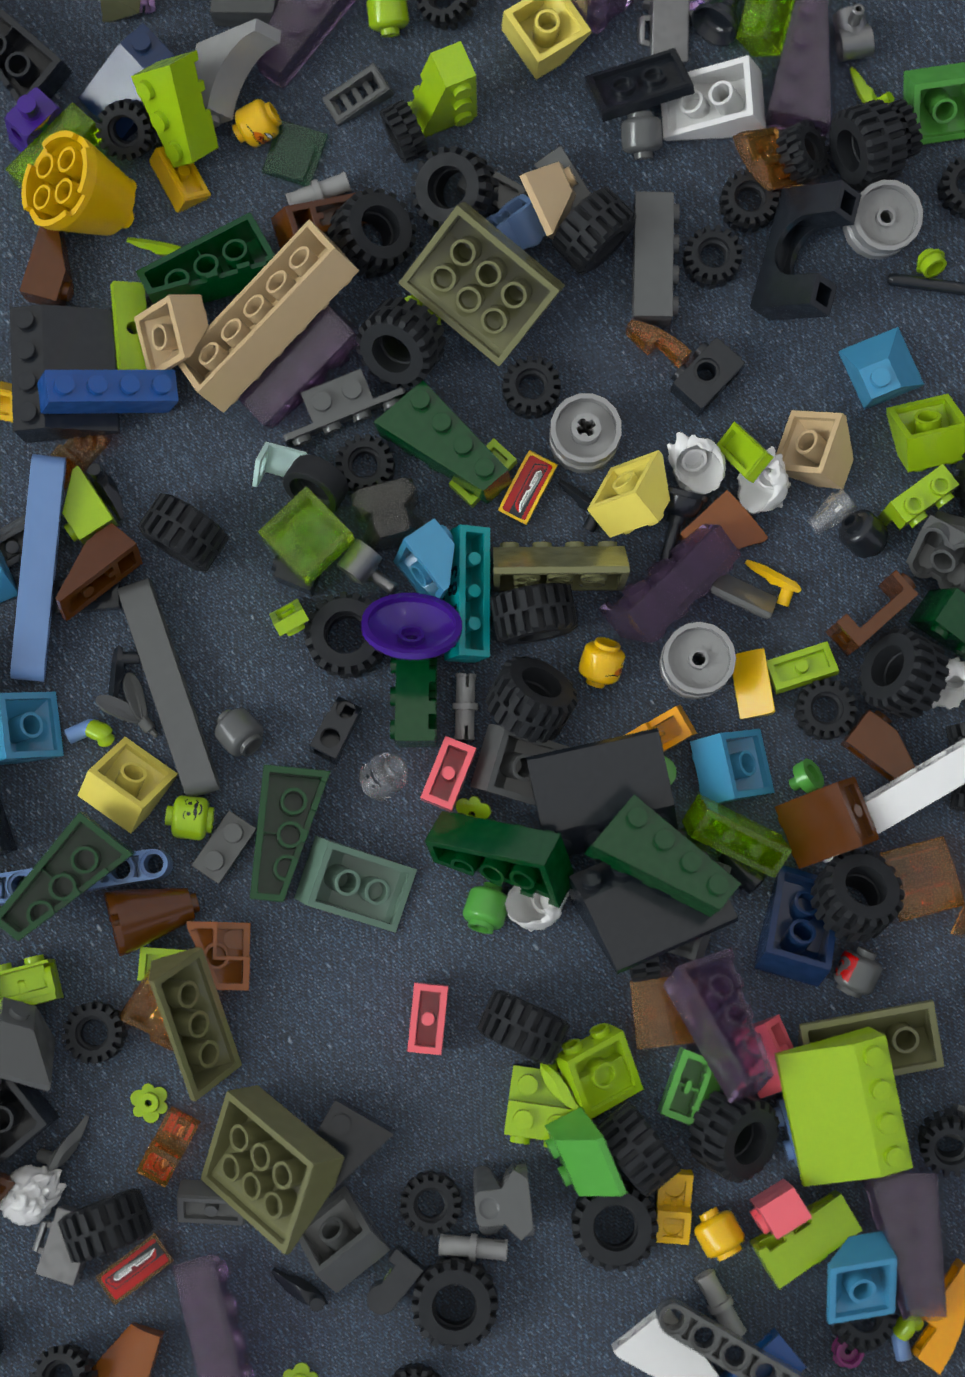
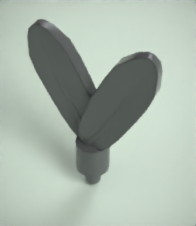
(131, 711)

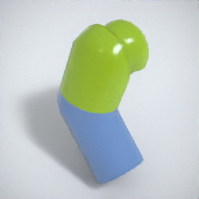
(93, 729)
(900, 1338)

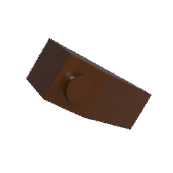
(294, 216)
(48, 271)
(99, 566)
(878, 745)

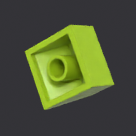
(927, 432)

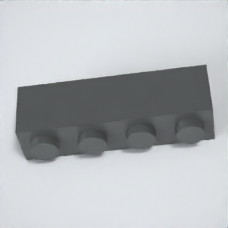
(653, 258)

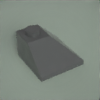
(25, 1045)

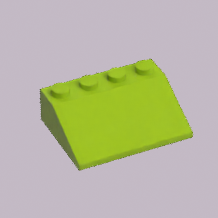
(844, 1108)

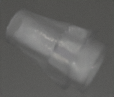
(831, 511)

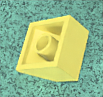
(544, 32)
(632, 495)
(126, 784)

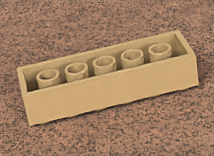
(267, 316)

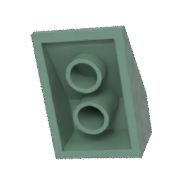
(355, 884)

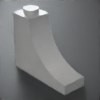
(227, 62)

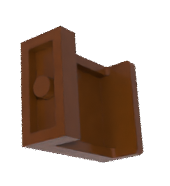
(850, 636)
(827, 822)

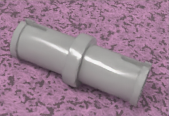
(320, 190)
(465, 706)
(473, 1247)
(719, 1302)

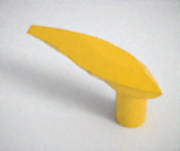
(787, 585)

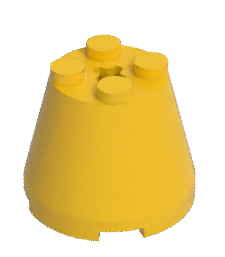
(77, 188)

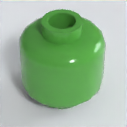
(485, 908)

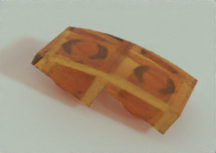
(80, 452)

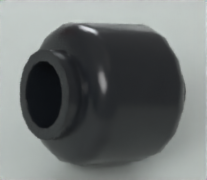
(863, 533)

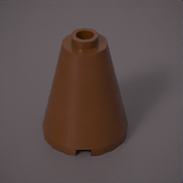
(147, 914)

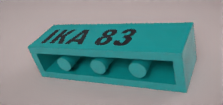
(470, 593)

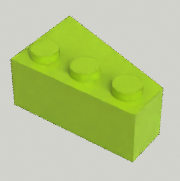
(446, 91)
(177, 108)
(808, 1243)

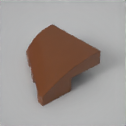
(732, 518)
(226, 951)
(132, 1353)

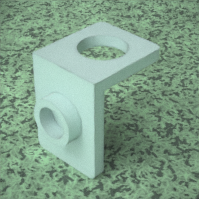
(274, 460)

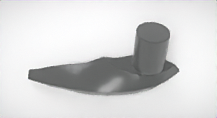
(65, 1149)

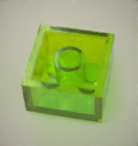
(306, 536)

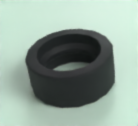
(320, 472)

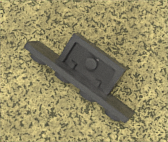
(337, 403)

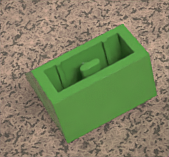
(687, 1086)

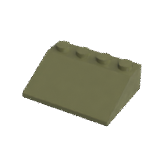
(481, 283)
(580, 566)
(269, 1166)

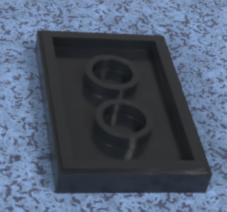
(639, 84)

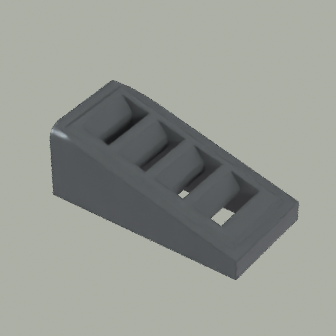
(373, 99)

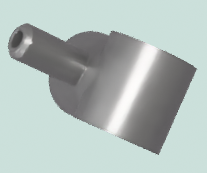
(852, 33)
(361, 566)

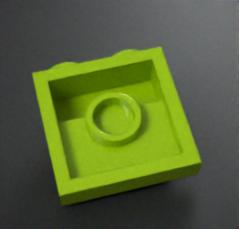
(913, 503)
(599, 1069)
(531, 1106)

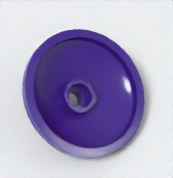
(411, 626)

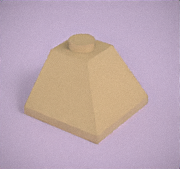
(550, 194)
(171, 330)
(817, 448)

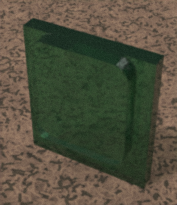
(295, 154)

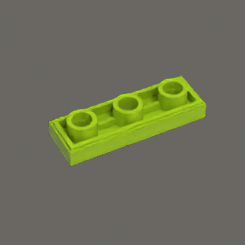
(127, 302)

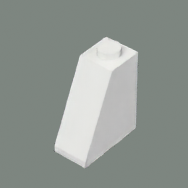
(658, 1353)

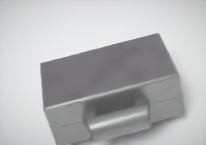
(667, 27)
(54, 1255)

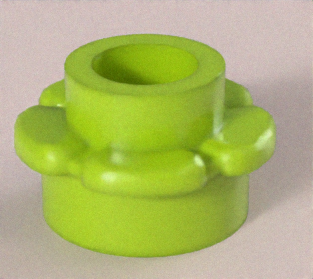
(931, 262)

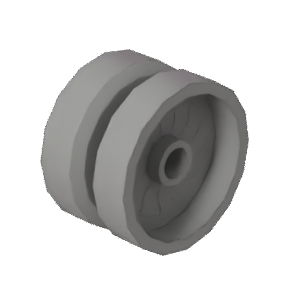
(901, 215)
(585, 414)
(695, 680)

